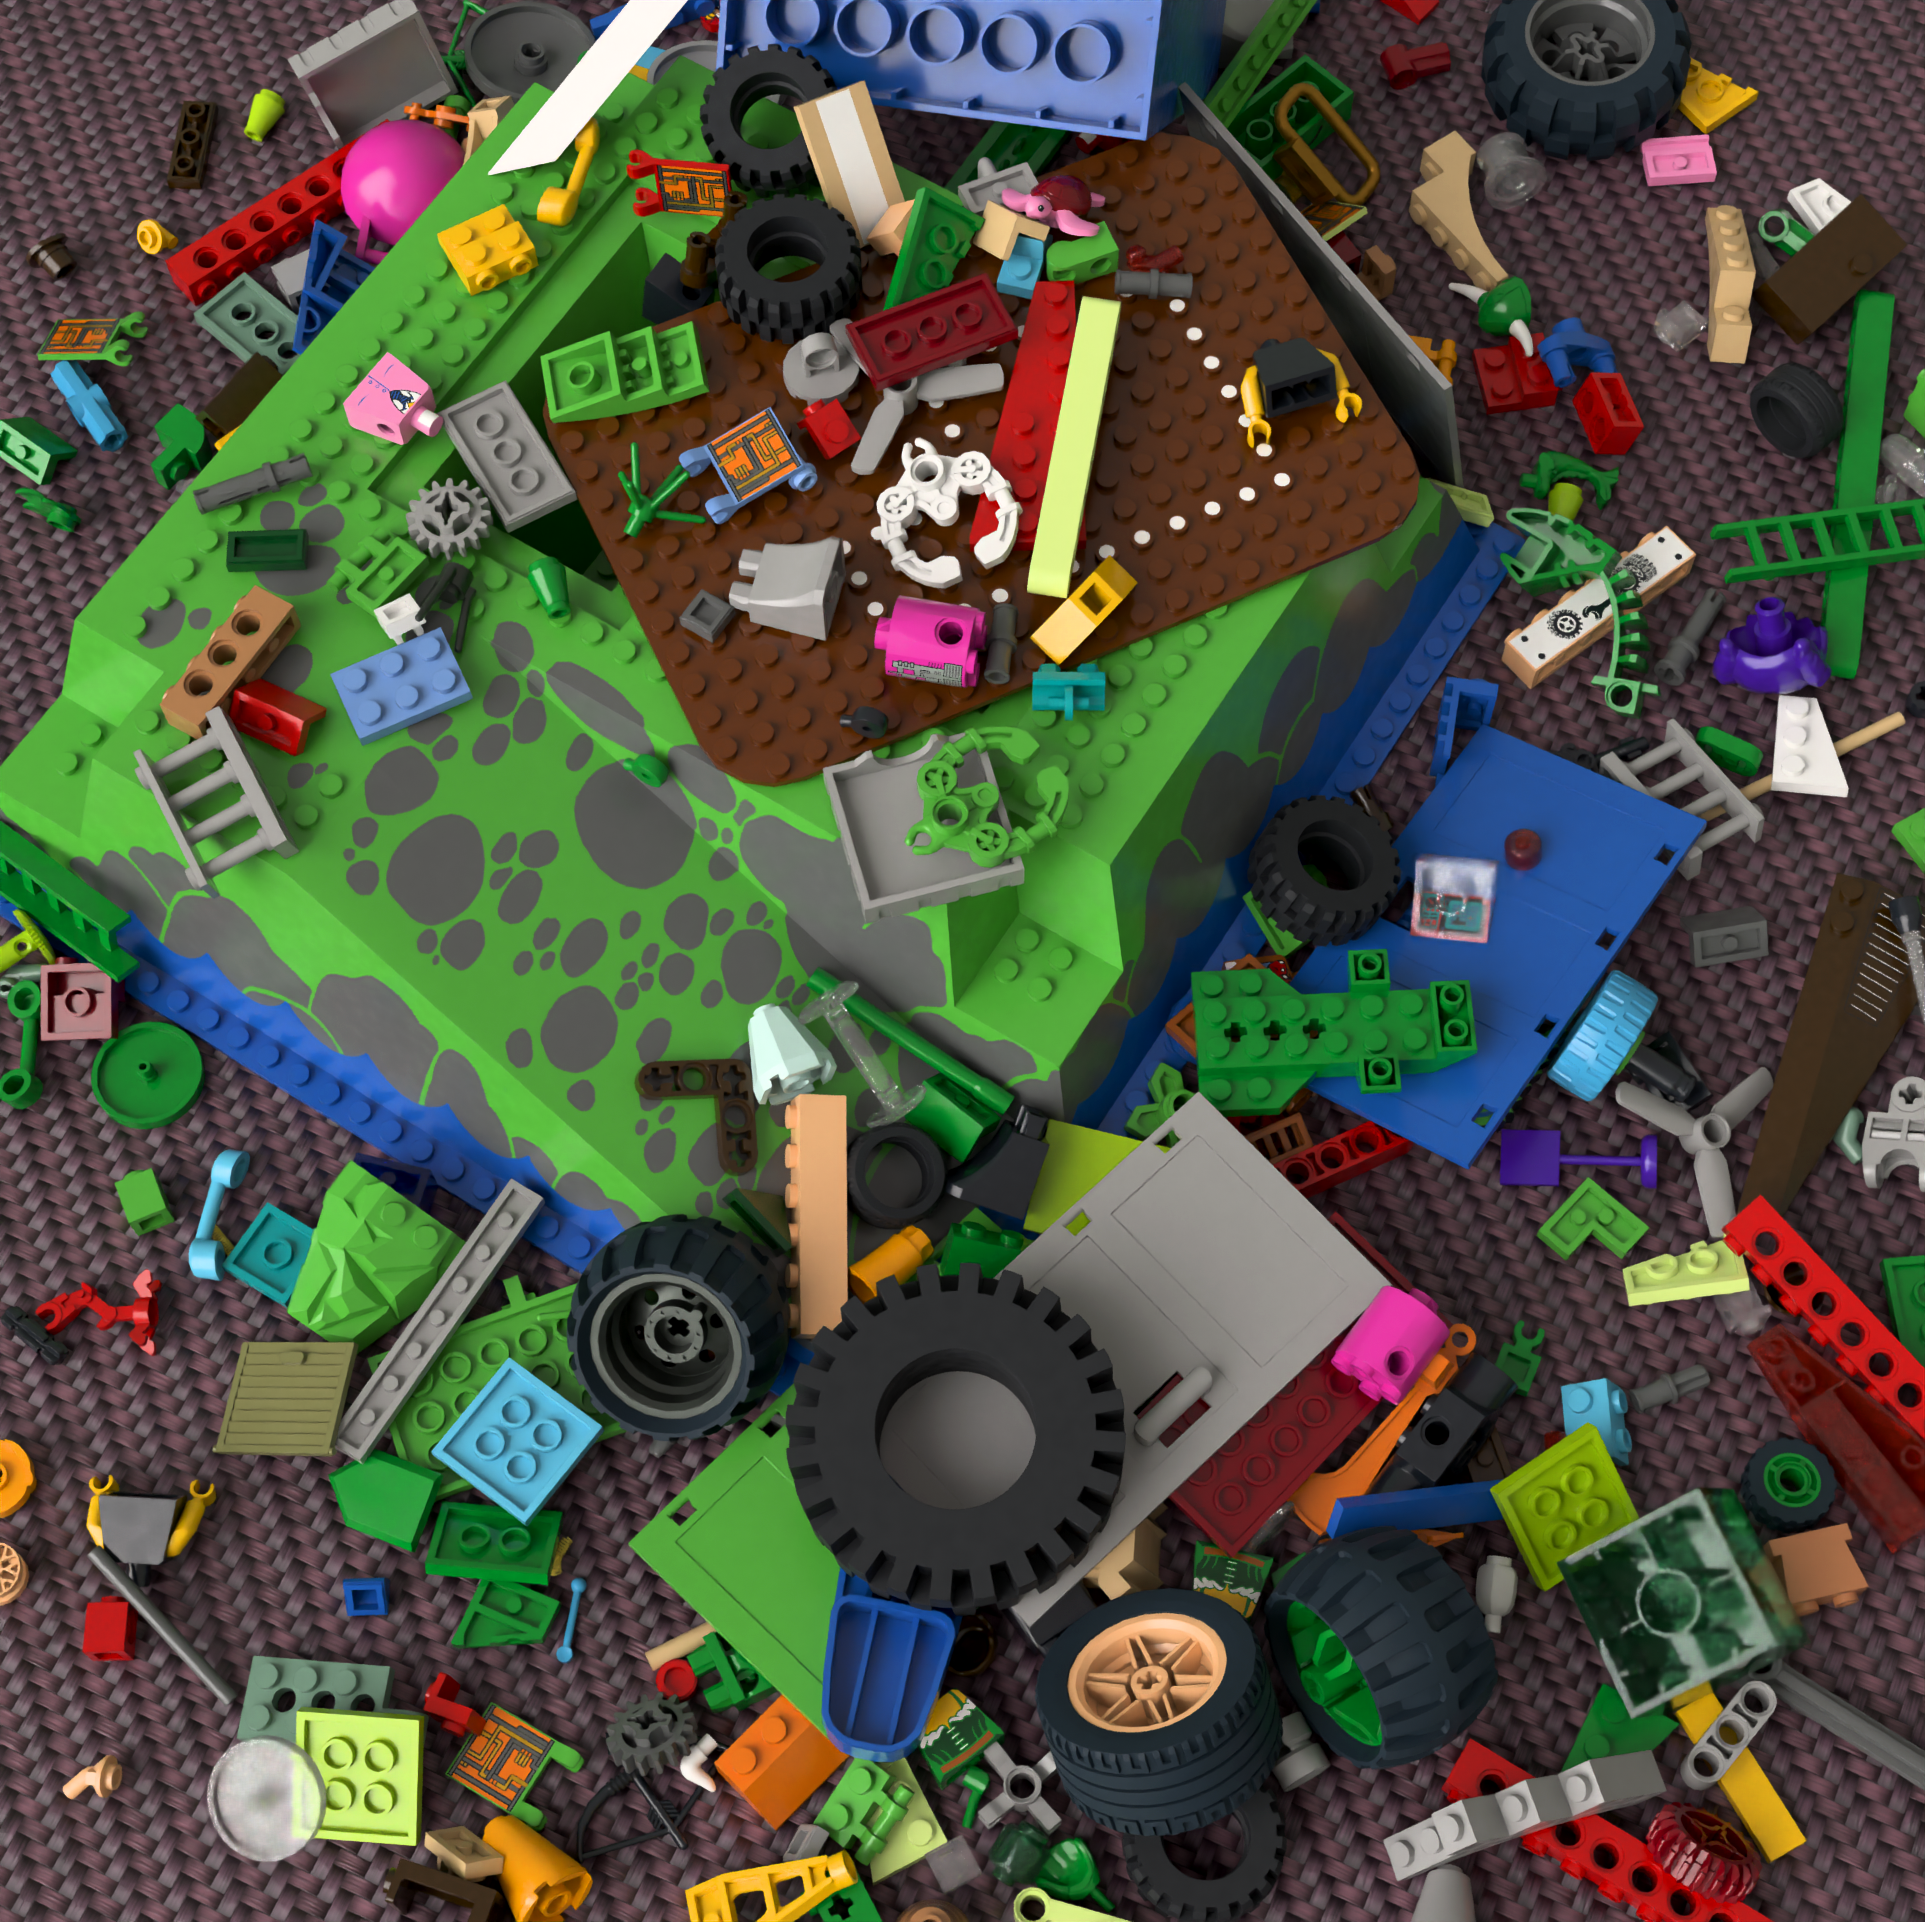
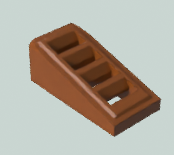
(1298, 1128)

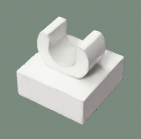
(399, 618)

